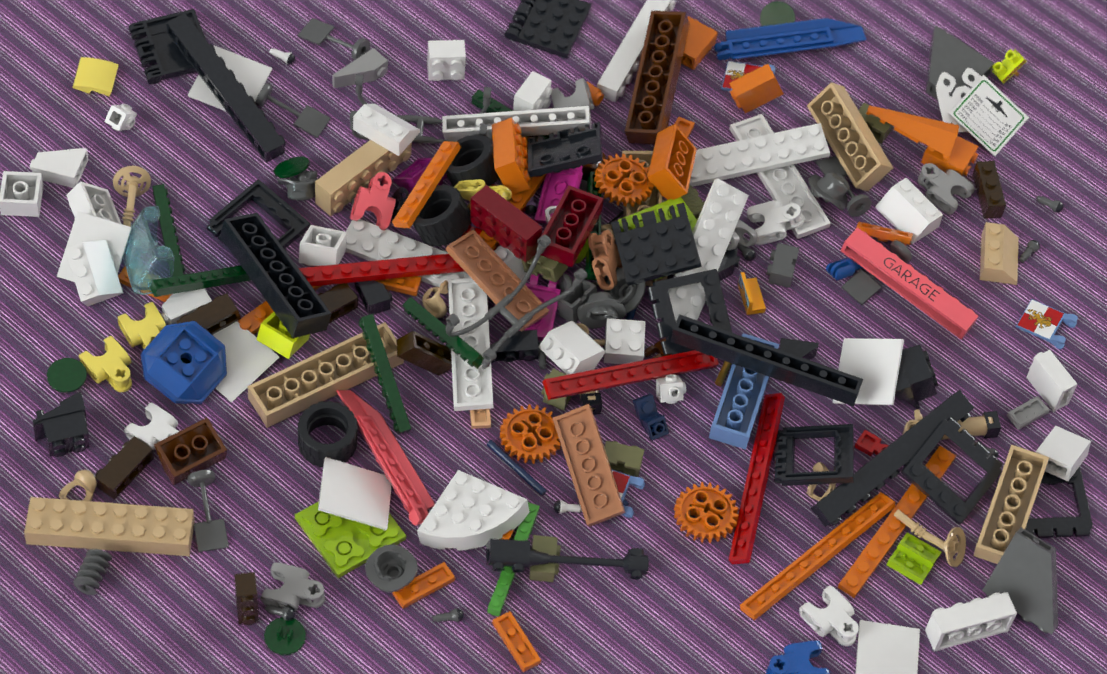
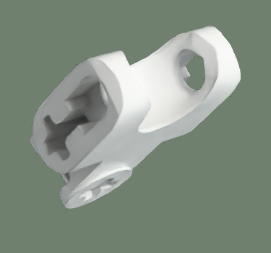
(776, 220)
(160, 427)
(833, 619)

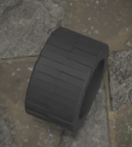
(473, 161)
(443, 217)
(327, 414)

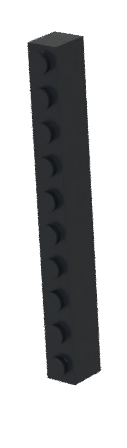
(226, 88)
(766, 360)
(888, 461)

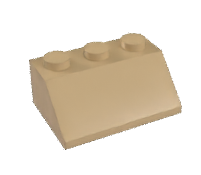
(999, 254)

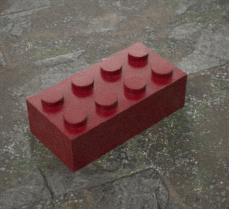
(505, 223)
(571, 225)

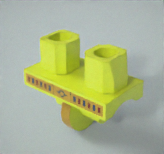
(1009, 65)

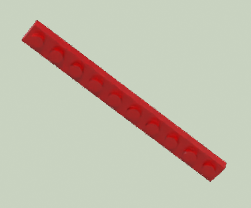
(380, 269)
(627, 374)
(756, 479)

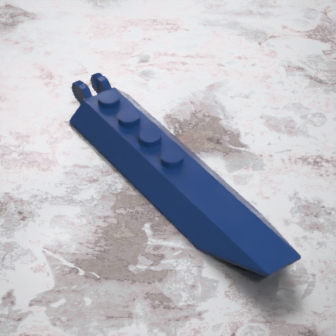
(788, 38)

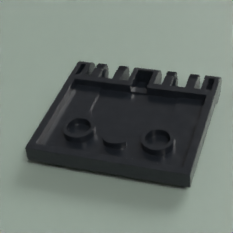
(548, 24)
(160, 48)
(565, 150)
(656, 247)

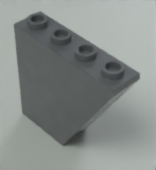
(953, 57)
(1030, 579)

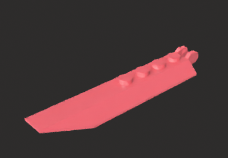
(390, 457)

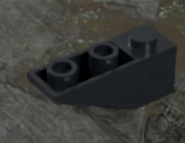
(518, 347)

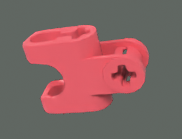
(376, 200)

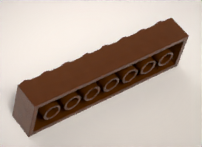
(657, 76)

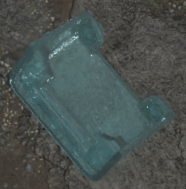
(142, 257)

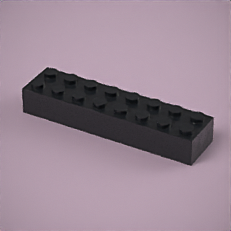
(275, 275)

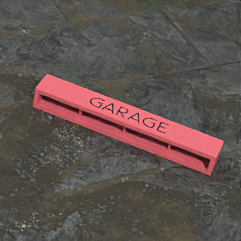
(909, 283)

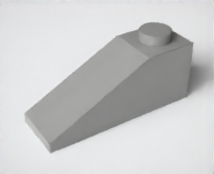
(370, 65)

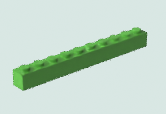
(507, 576)

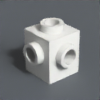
(121, 117)
(670, 389)

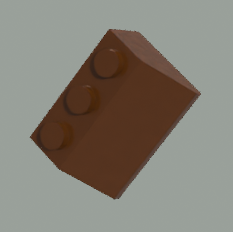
(190, 450)

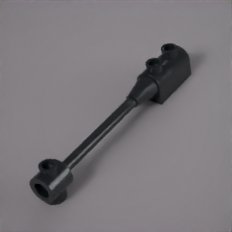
(518, 555)

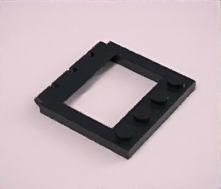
(269, 202)
(663, 308)
(843, 455)
(935, 488)
(1064, 525)

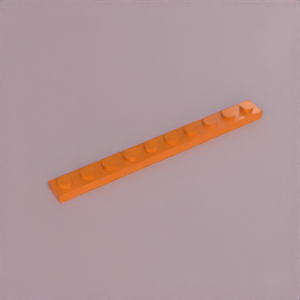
(892, 528)
(817, 556)

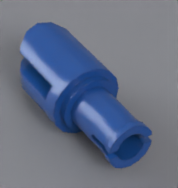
(842, 268)

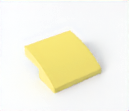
(95, 75)

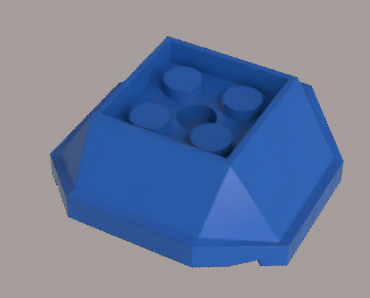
(183, 381)

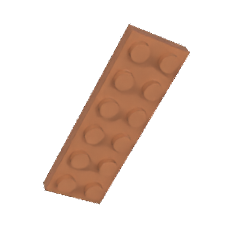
(494, 276)
(588, 465)

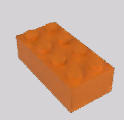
(511, 155)
(672, 163)

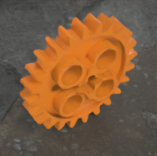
(617, 170)
(530, 434)
(699, 527)

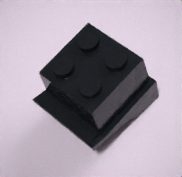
(915, 376)
(63, 427)

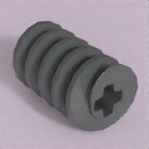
(91, 571)

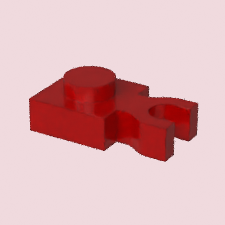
(869, 443)

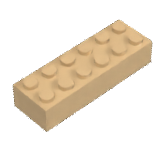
(850, 137)
(342, 182)
(1011, 502)

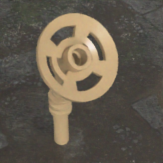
(132, 188)
(949, 546)

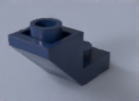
(651, 420)

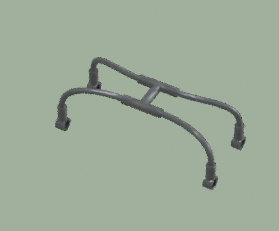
(420, 120)
(490, 354)

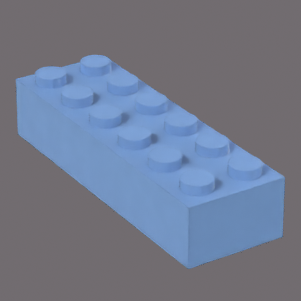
(740, 403)

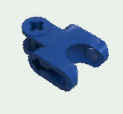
(796, 659)

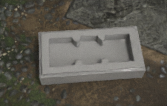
(1028, 412)

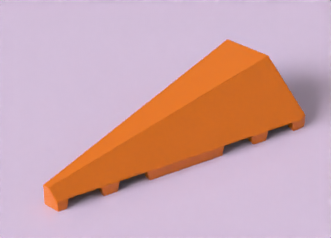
(931, 132)

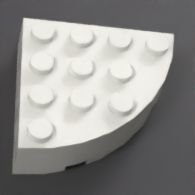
(471, 514)

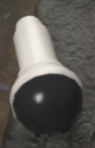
(288, 58)
(561, 507)

